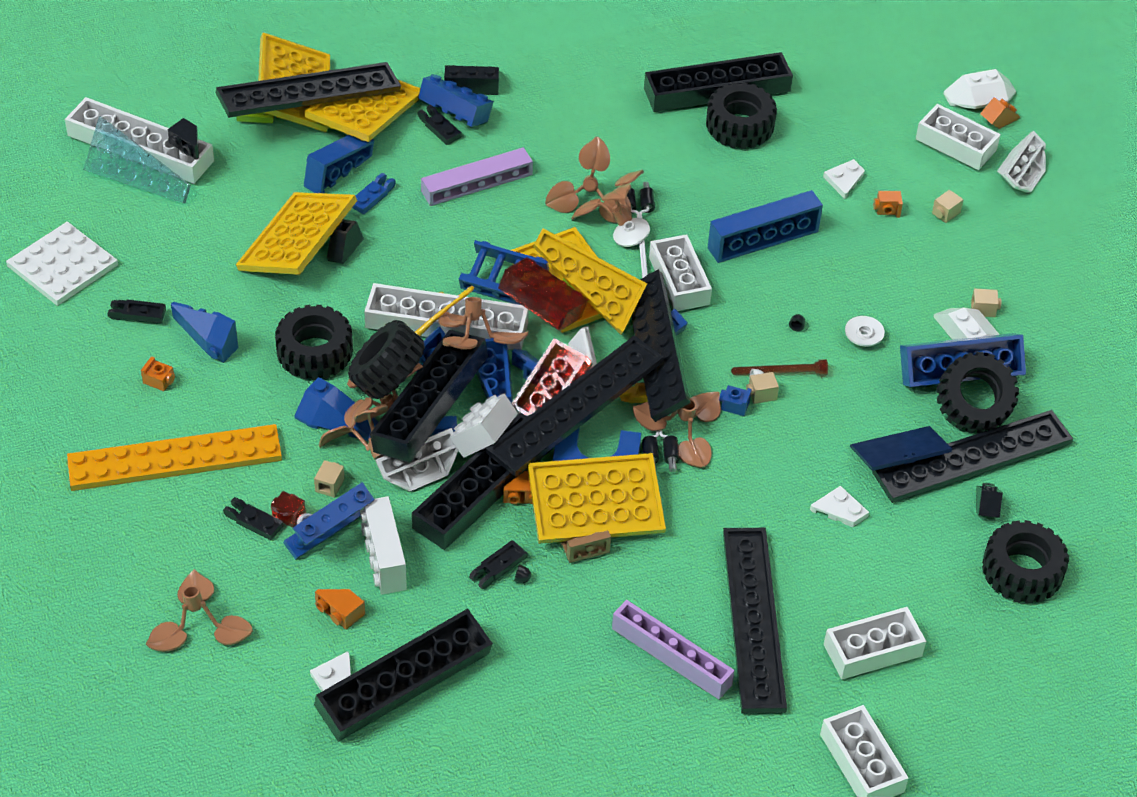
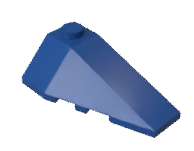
(212, 332)
(326, 406)

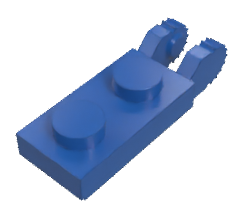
(373, 193)

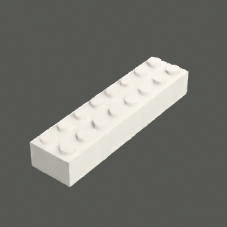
(147, 134)
(418, 306)

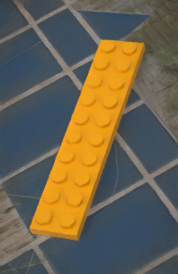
(173, 457)

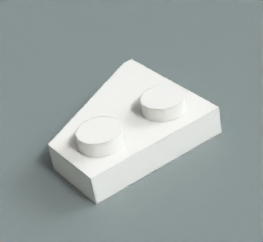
(844, 177)
(841, 507)

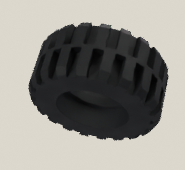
(738, 130)
(386, 359)
(316, 360)
(988, 370)
(1020, 582)

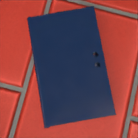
(901, 448)

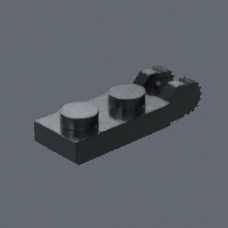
(439, 125)
(137, 311)
(253, 519)
(498, 564)

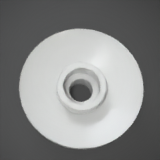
(631, 232)
(864, 331)

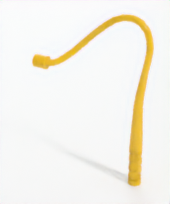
(426, 325)

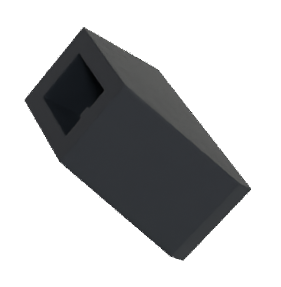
(185, 137)
(344, 241)
(988, 500)

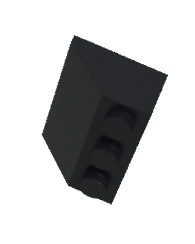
(477, 78)

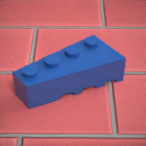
(456, 100)
(335, 161)
(495, 371)

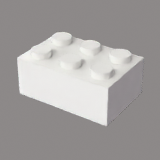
(483, 424)

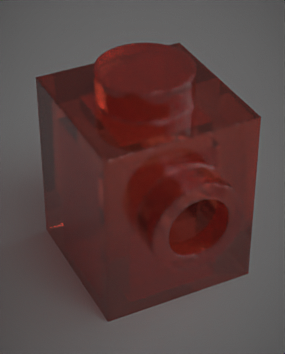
(288, 508)

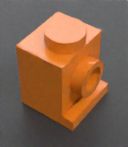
(888, 203)
(157, 374)

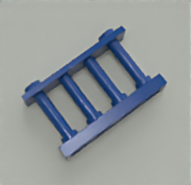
(489, 286)
(328, 521)

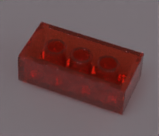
(543, 293)
(552, 374)

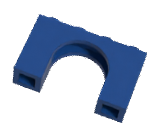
(568, 448)

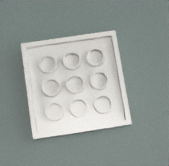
(62, 263)

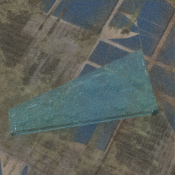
(123, 160)

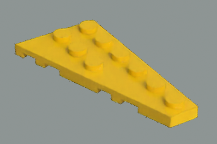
(606, 286)

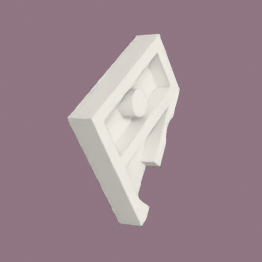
(331, 671)

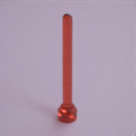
(819, 367)

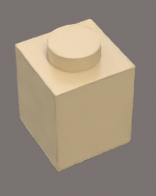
(947, 206)
(986, 301)
(763, 387)
(329, 478)

